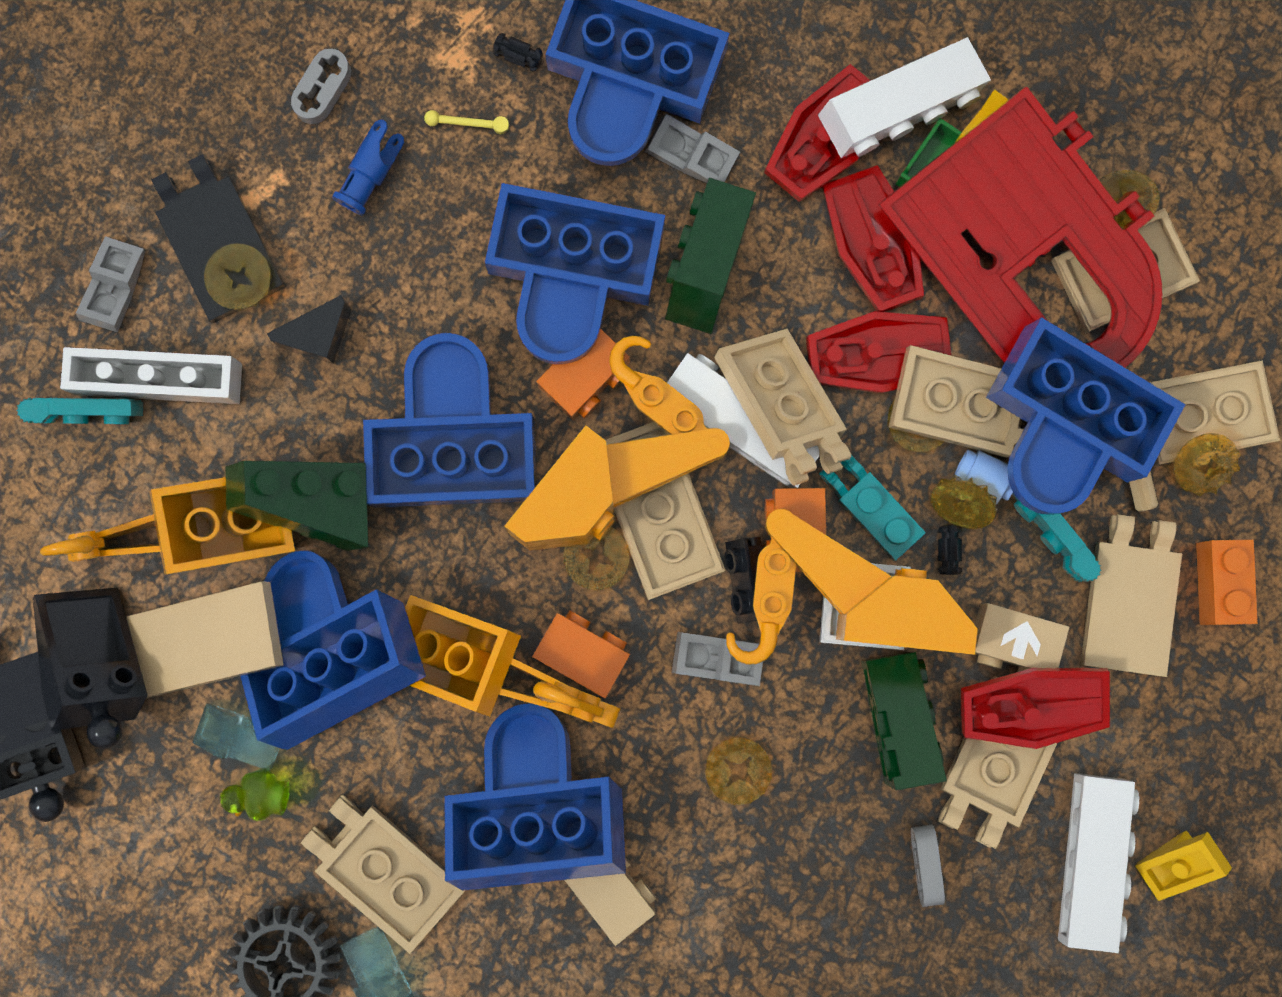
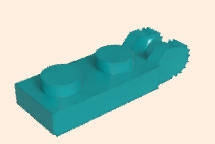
(78, 410)
(875, 510)
(1061, 538)

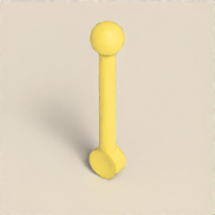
(499, 124)

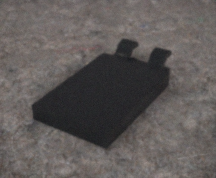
(205, 221)

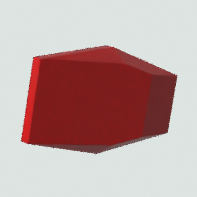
(805, 154)
(870, 242)
(871, 349)
(1037, 706)

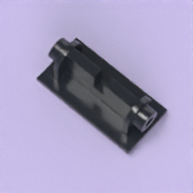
(741, 564)

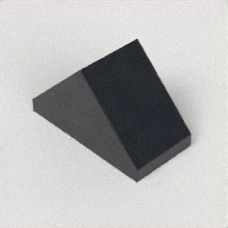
(315, 332)

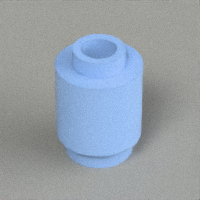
(985, 471)

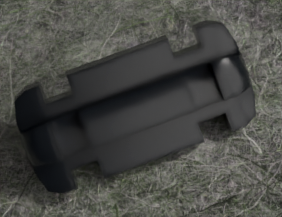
(517, 52)
(950, 550)

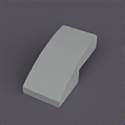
(690, 151)
(112, 284)
(711, 659)

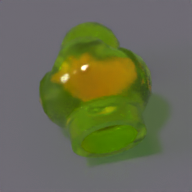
(258, 794)

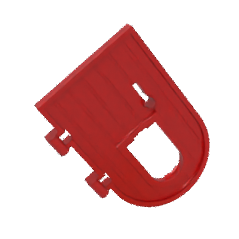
(1018, 202)

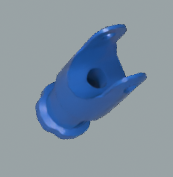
(368, 168)

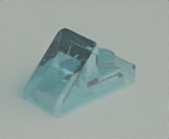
(233, 736)
(375, 966)

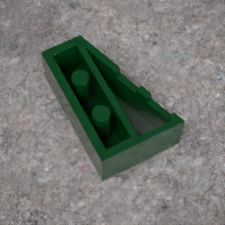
(708, 254)
(306, 497)
(903, 721)

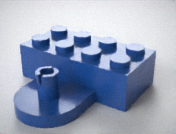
(629, 68)
(570, 262)
(1079, 418)
(449, 440)
(332, 653)
(532, 815)

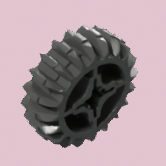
(266, 959)

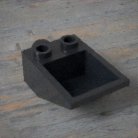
(88, 663)
(29, 740)

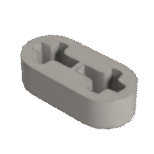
(313, 81)
(927, 865)

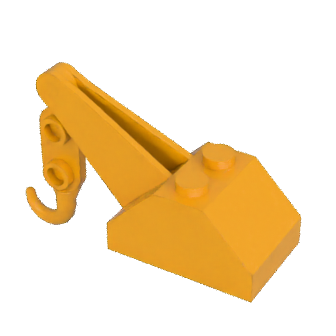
(594, 478)
(191, 531)
(870, 602)
(470, 659)

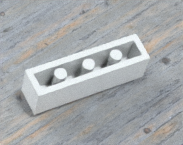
(904, 98)
(151, 375)
(720, 408)
(1097, 863)

